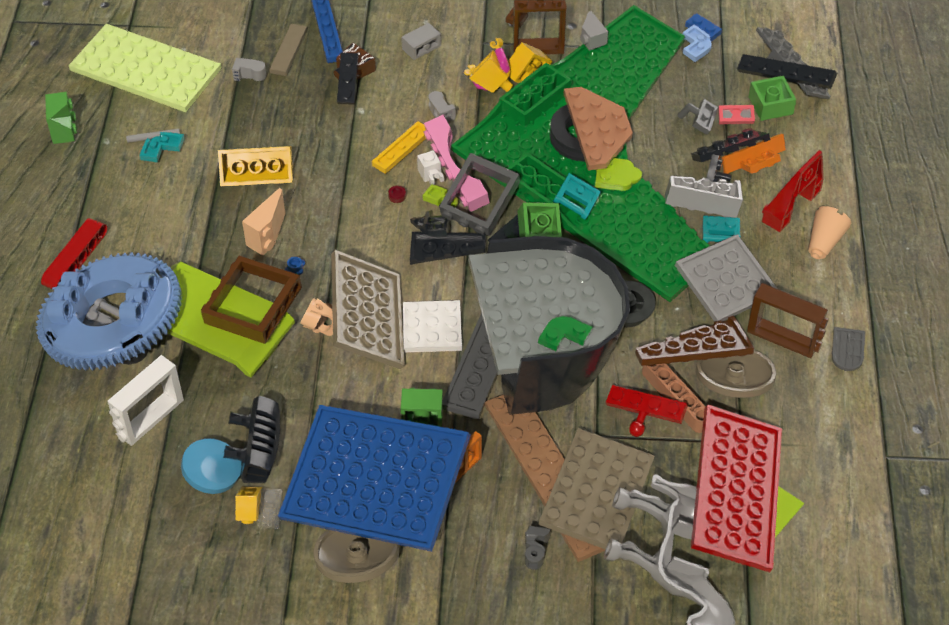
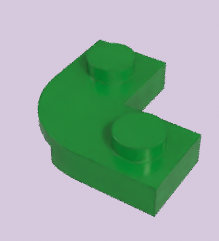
(562, 328)

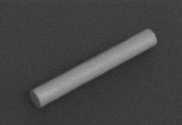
(141, 137)

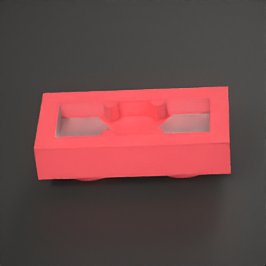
(736, 114)

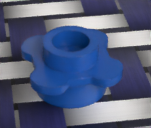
(295, 265)

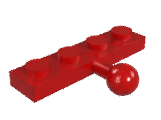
(645, 405)

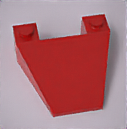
(805, 182)

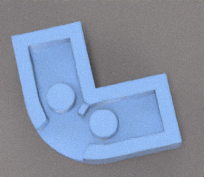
(699, 41)

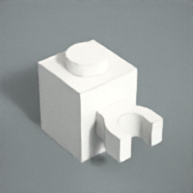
(429, 167)

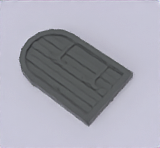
(848, 348)

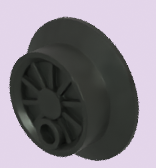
(641, 303)

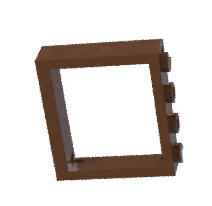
(273, 316)

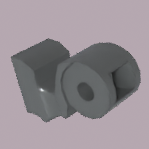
(534, 551)

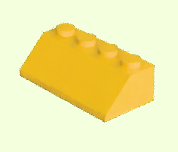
(255, 166)

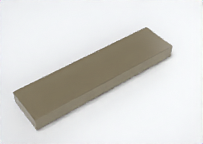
(288, 49)

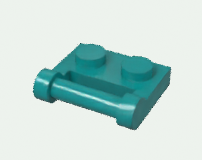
(579, 191)
(719, 228)

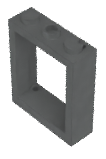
(493, 170)

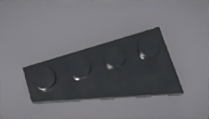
(731, 144)
(430, 248)

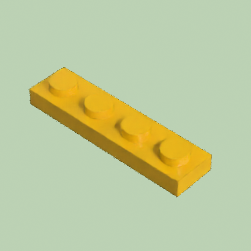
(400, 148)

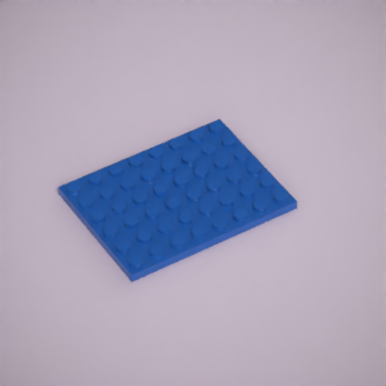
(375, 477)

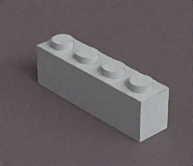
(704, 195)

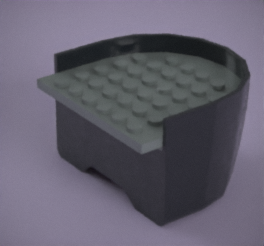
(527, 285)

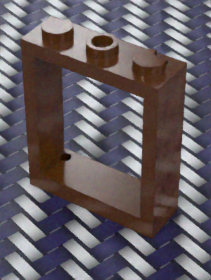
(546, 45)
(781, 335)

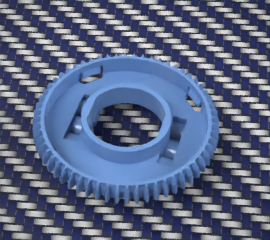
(147, 311)

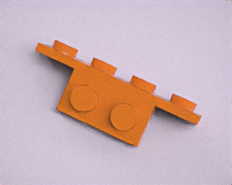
(755, 157)

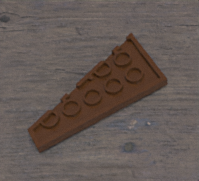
(701, 343)

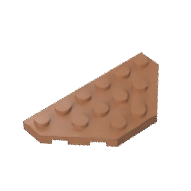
(599, 125)

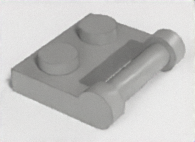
(96, 318)

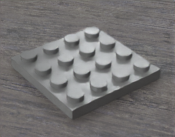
(724, 277)

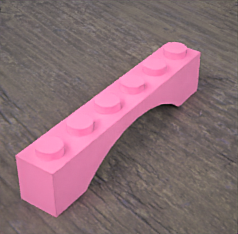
(472, 190)

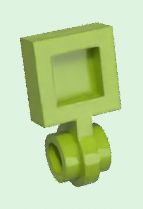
(436, 194)

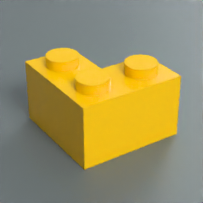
(526, 61)

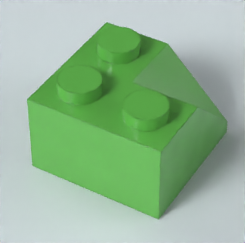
(772, 98)
(60, 117)
(539, 220)
(422, 406)

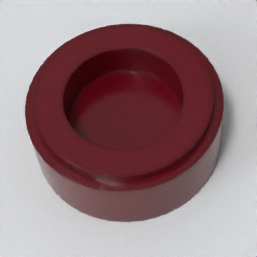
(397, 194)

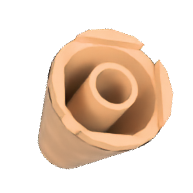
(827, 231)

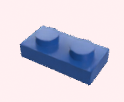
(707, 26)

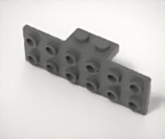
(783, 51)

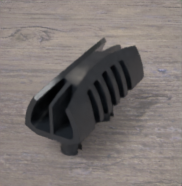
(261, 439)

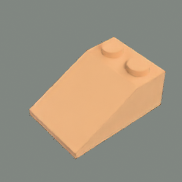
(264, 223)

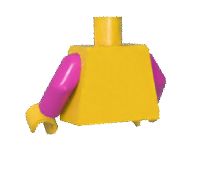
(492, 70)

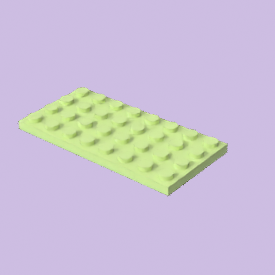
(145, 67)

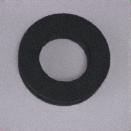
(561, 139)

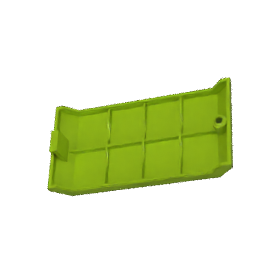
(189, 325)

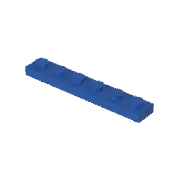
(327, 29)

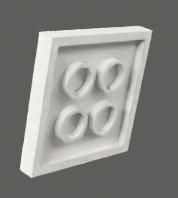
(432, 326)

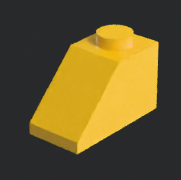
(248, 504)

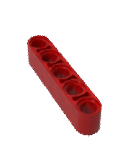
(75, 252)

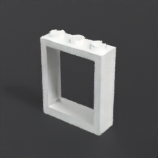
(157, 372)

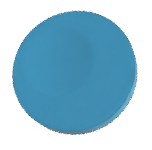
(207, 469)

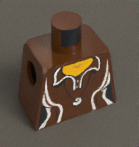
(366, 62)

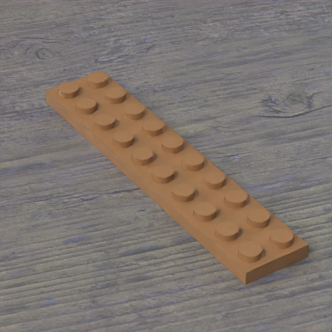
(537, 457)

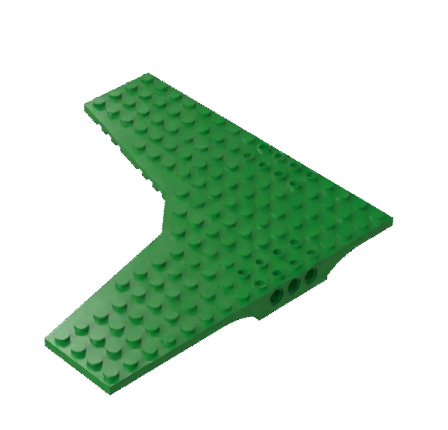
(624, 226)

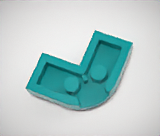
(165, 141)

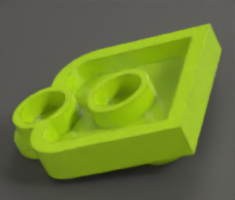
(618, 175)

